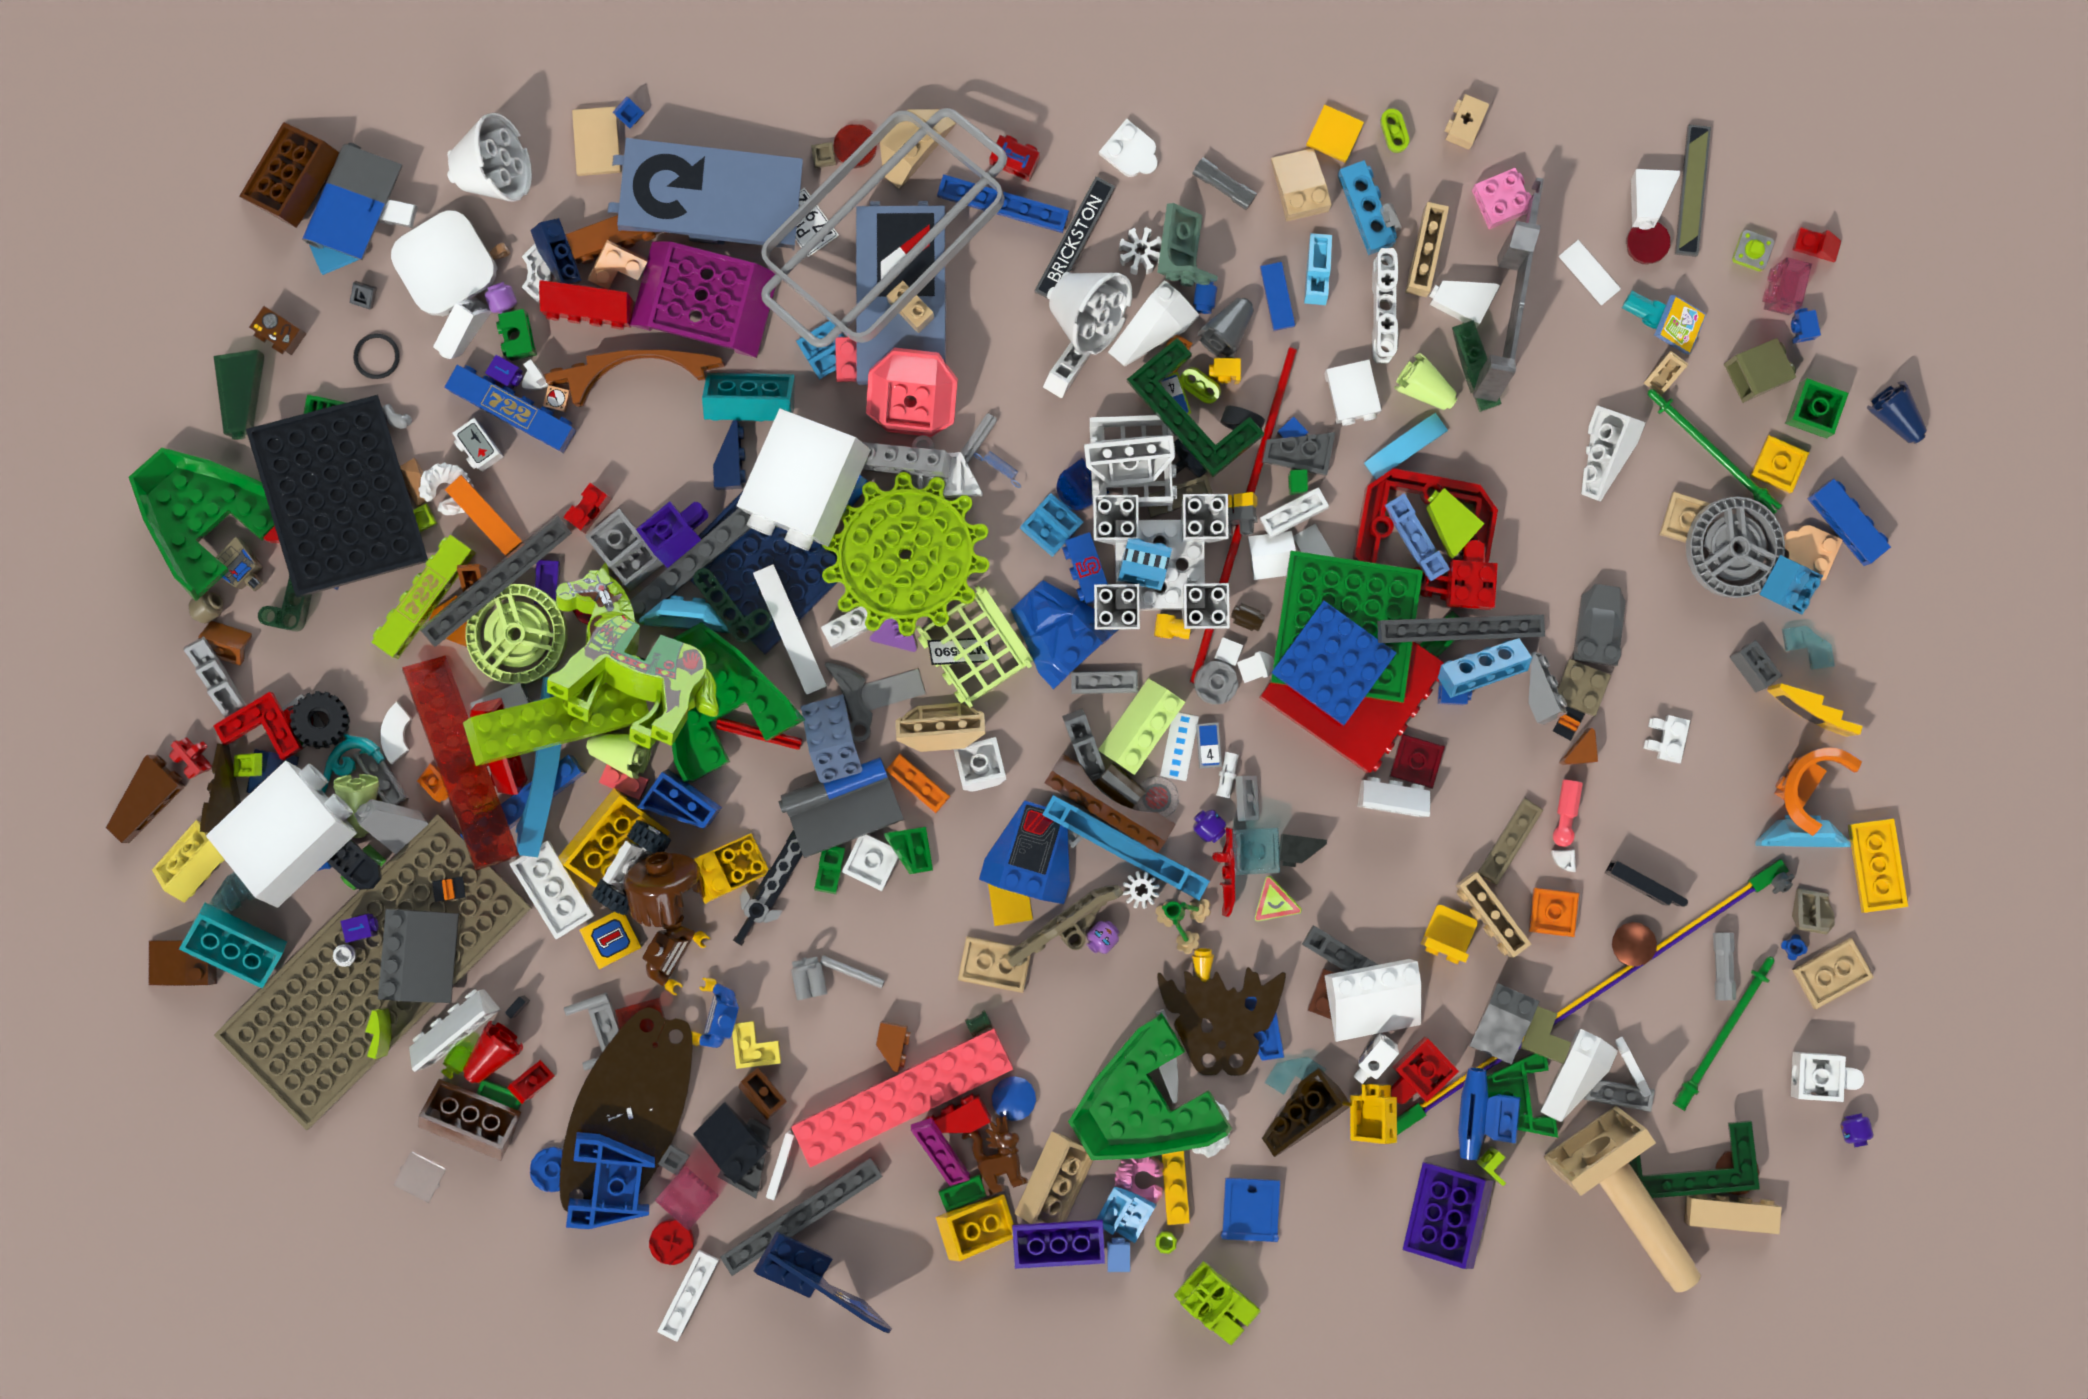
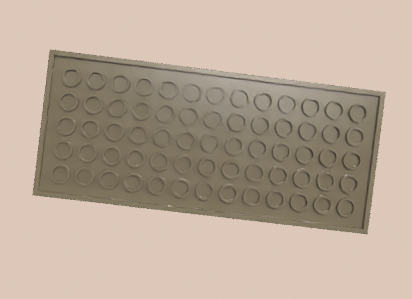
(310, 1019)

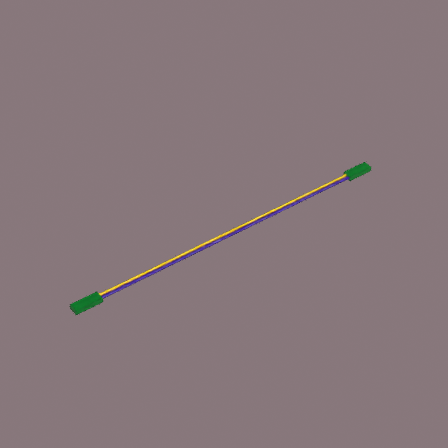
(1757, 882)

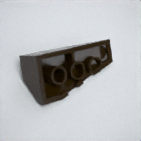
(222, 790)
(1310, 1108)

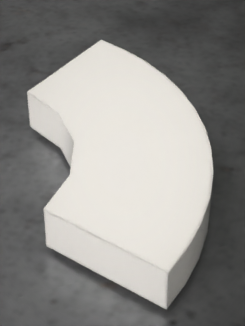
(536, 271)
(393, 733)
(1632, 1066)

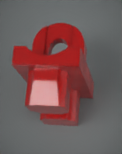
(192, 755)

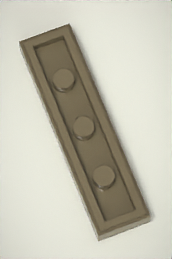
(1510, 841)

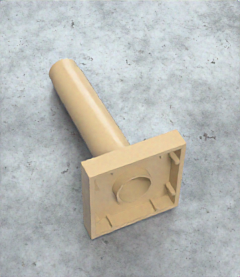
(1602, 1157)

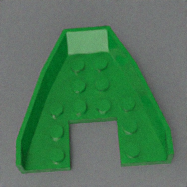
(184, 501)
(738, 682)
(1126, 1112)

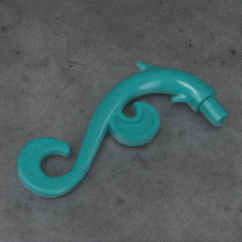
(348, 766)

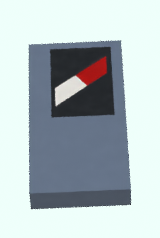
(882, 240)

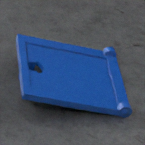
(1250, 1214)

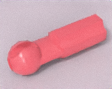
(1567, 809)

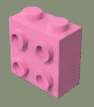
(1502, 198)

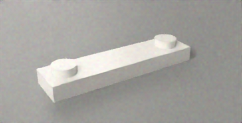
(688, 1295)

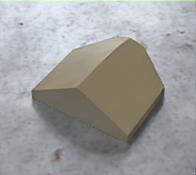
(1813, 911)

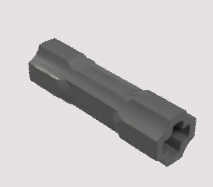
(1212, 175)

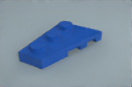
(1269, 1040)

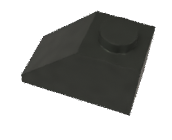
(1298, 848)

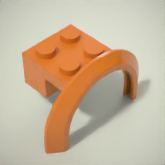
(1804, 778)

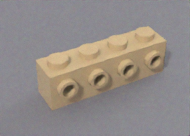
(1493, 914)

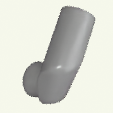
(396, 420)

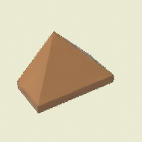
(412, 477)

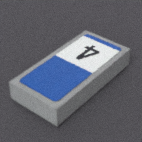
(1208, 745)

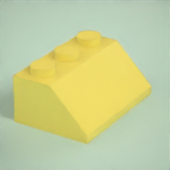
(187, 863)

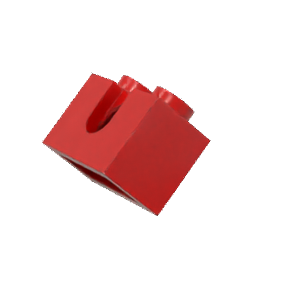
(579, 514)

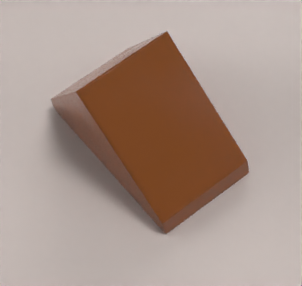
(470, 574)
(1583, 750)

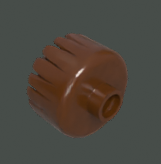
(656, 888)

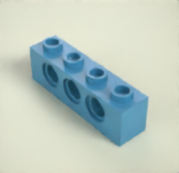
(1363, 174)
(1484, 667)

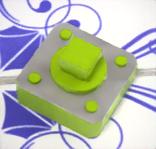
(1753, 250)

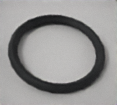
(362, 341)

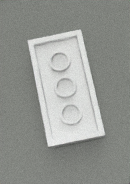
(552, 891)

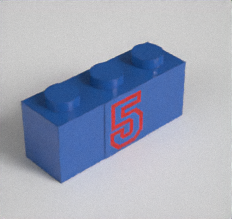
(1085, 564)

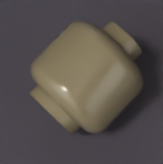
(206, 607)

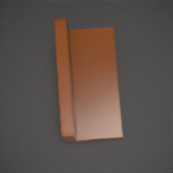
(226, 641)

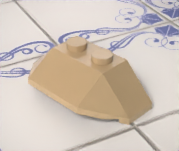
(913, 160)
(940, 727)

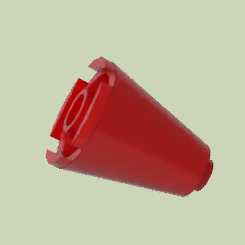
(491, 1052)

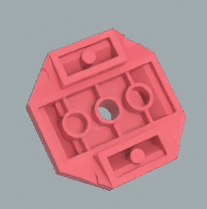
(914, 374)

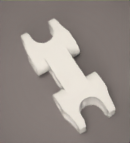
(1384, 290)

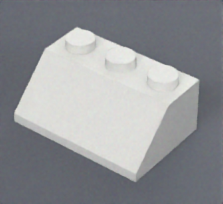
(1394, 797)

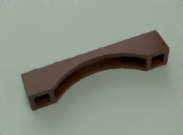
(1145, 827)

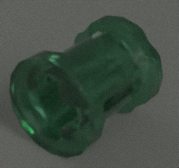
(978, 1023)

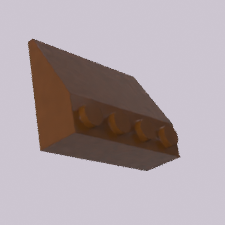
(290, 174)

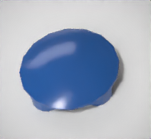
(1014, 1098)

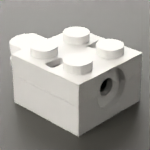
(1822, 1076)

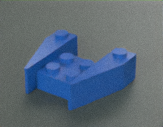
(614, 1183)

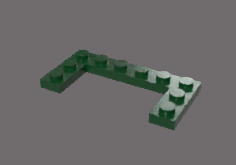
(1211, 456)
(1739, 1178)

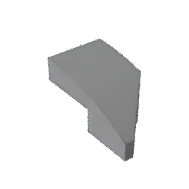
(1390, 216)

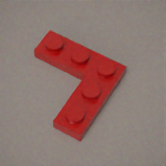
(264, 712)

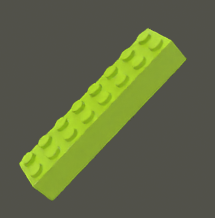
(547, 724)

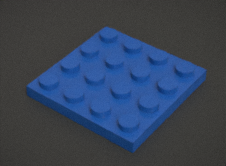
(1333, 663)

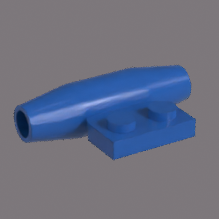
(1483, 1115)

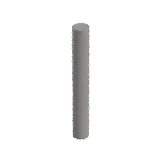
(853, 972)

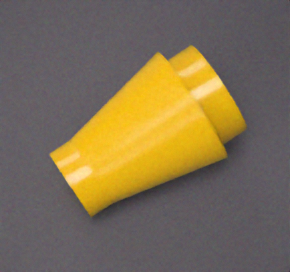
(1203, 962)

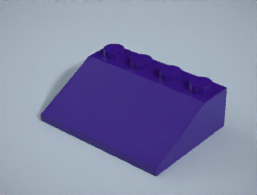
(1448, 1215)

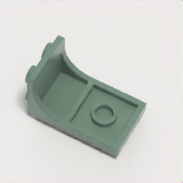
(1180, 247)

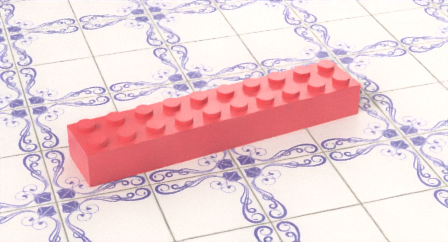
(902, 1097)

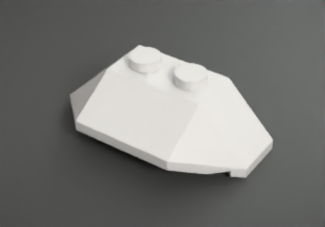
(1130, 458)

